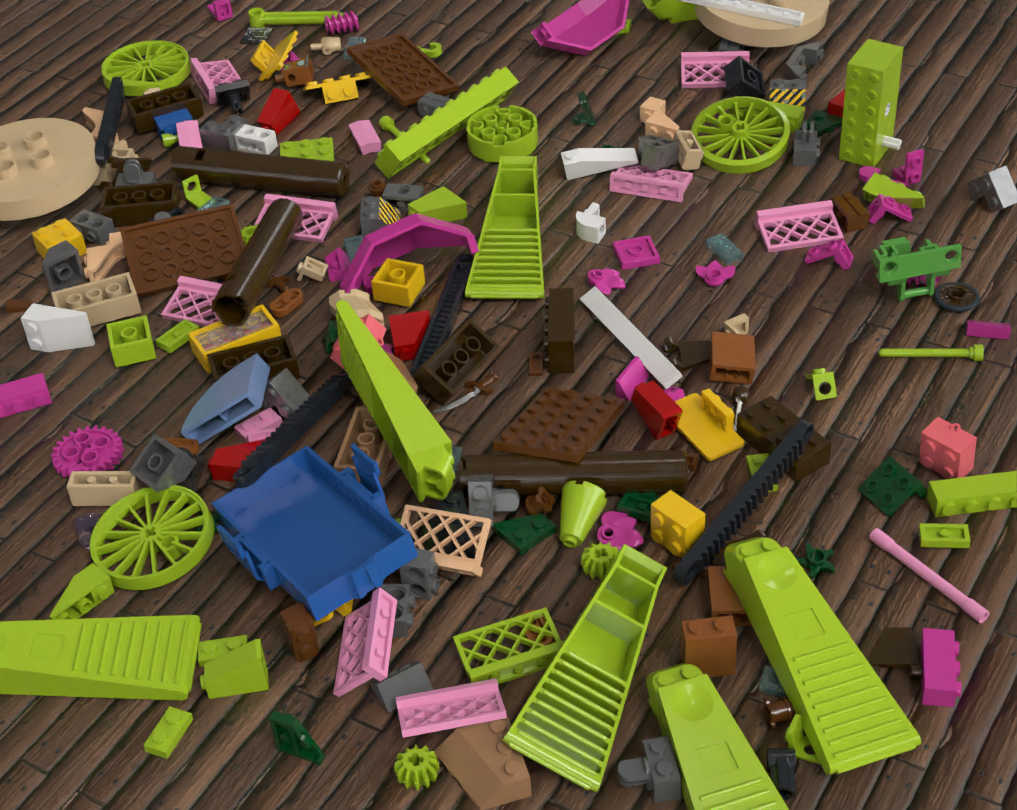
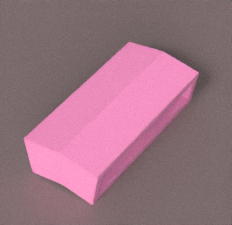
(189, 134)
(365, 136)

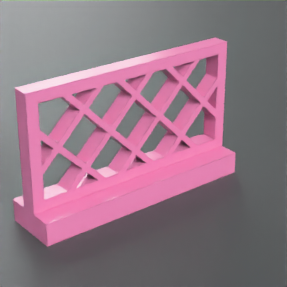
(707, 60)
(206, 82)
(640, 182)
(310, 208)
(796, 215)
(194, 289)
(375, 645)
(450, 707)

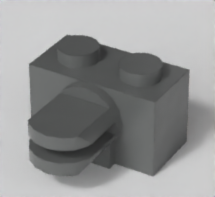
(806, 146)
(134, 175)
(486, 500)
(654, 769)

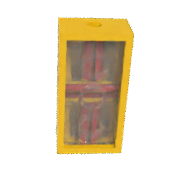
(222, 337)

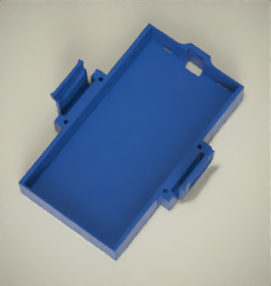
(315, 530)

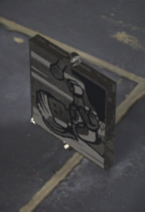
(255, 35)

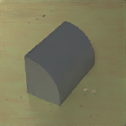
(403, 681)

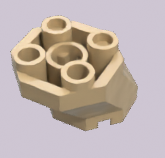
(359, 302)

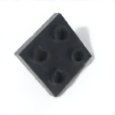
(232, 94)

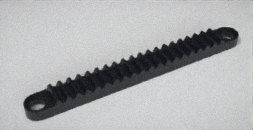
(110, 121)
(445, 311)
(292, 429)
(743, 504)

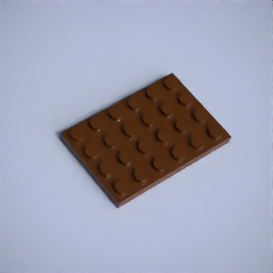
(402, 68)
(187, 245)
(560, 425)

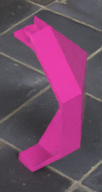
(583, 26)
(401, 238)

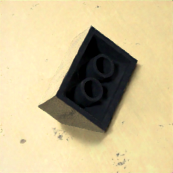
(452, 503)

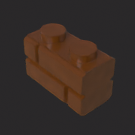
(850, 212)
(299, 632)

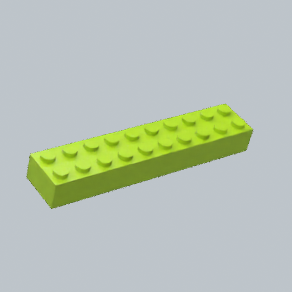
(444, 122)

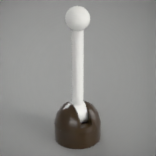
(740, 396)

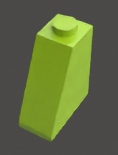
(441, 205)
(236, 672)

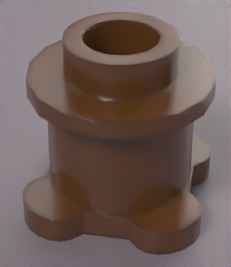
(377, 188)
(539, 502)
(778, 711)

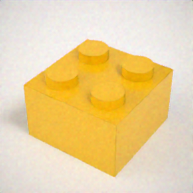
(57, 233)
(398, 282)
(676, 523)

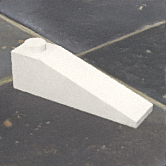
(590, 161)

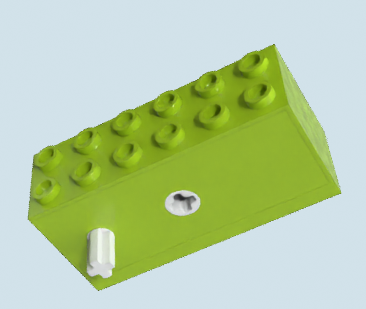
(871, 103)

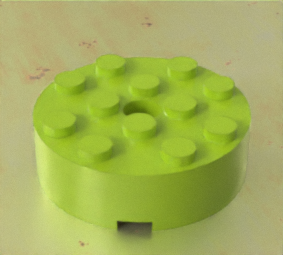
(502, 132)

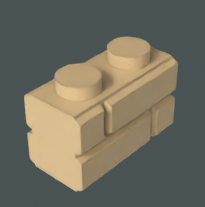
(689, 150)

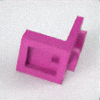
(221, 9)
(911, 171)
(882, 204)
(837, 248)

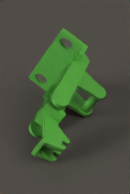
(898, 263)

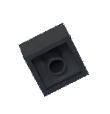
(744, 79)

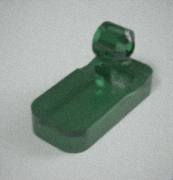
(587, 114)

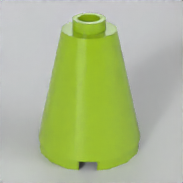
(579, 511)

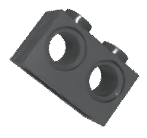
(93, 226)
(421, 575)
(405, 602)

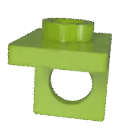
(195, 196)
(818, 376)
(797, 740)

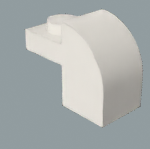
(590, 224)

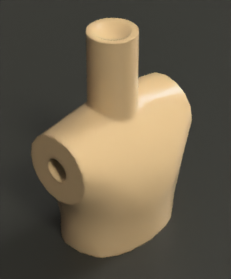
(328, 45)

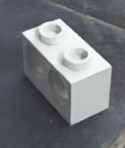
(255, 140)

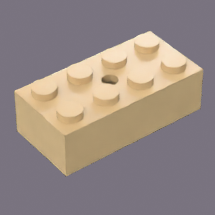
(101, 299)

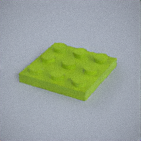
(311, 149)

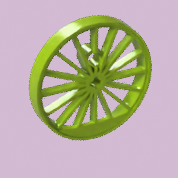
(167, 59)
(734, 132)
(159, 535)

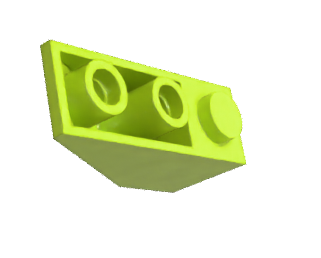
(897, 191)
(83, 593)

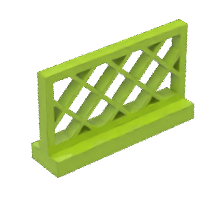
(516, 663)

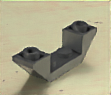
(803, 54)

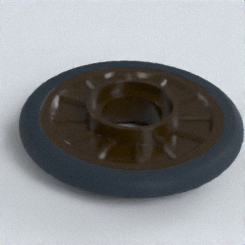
(945, 292)

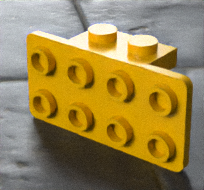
(272, 59)
(338, 90)
(708, 425)

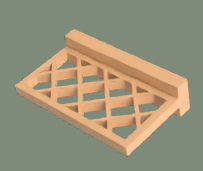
(450, 562)

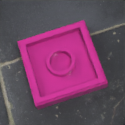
(636, 252)

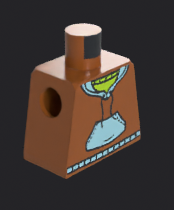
(296, 72)

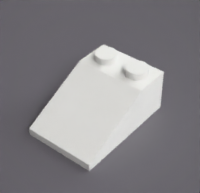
(56, 328)

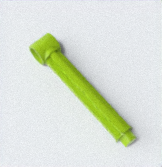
(260, 18)

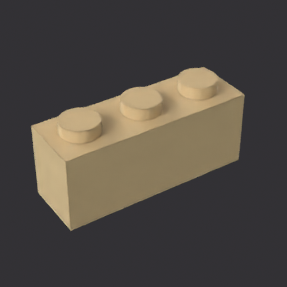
(101, 487)

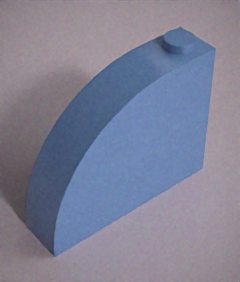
(228, 400)

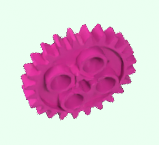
(87, 451)

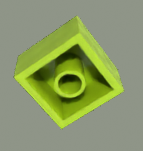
(131, 341)

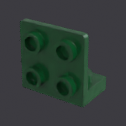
(891, 486)

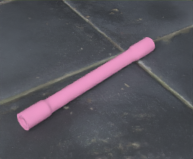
(967, 604)

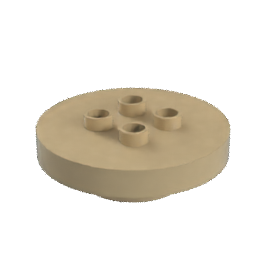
(764, 32)
(44, 166)

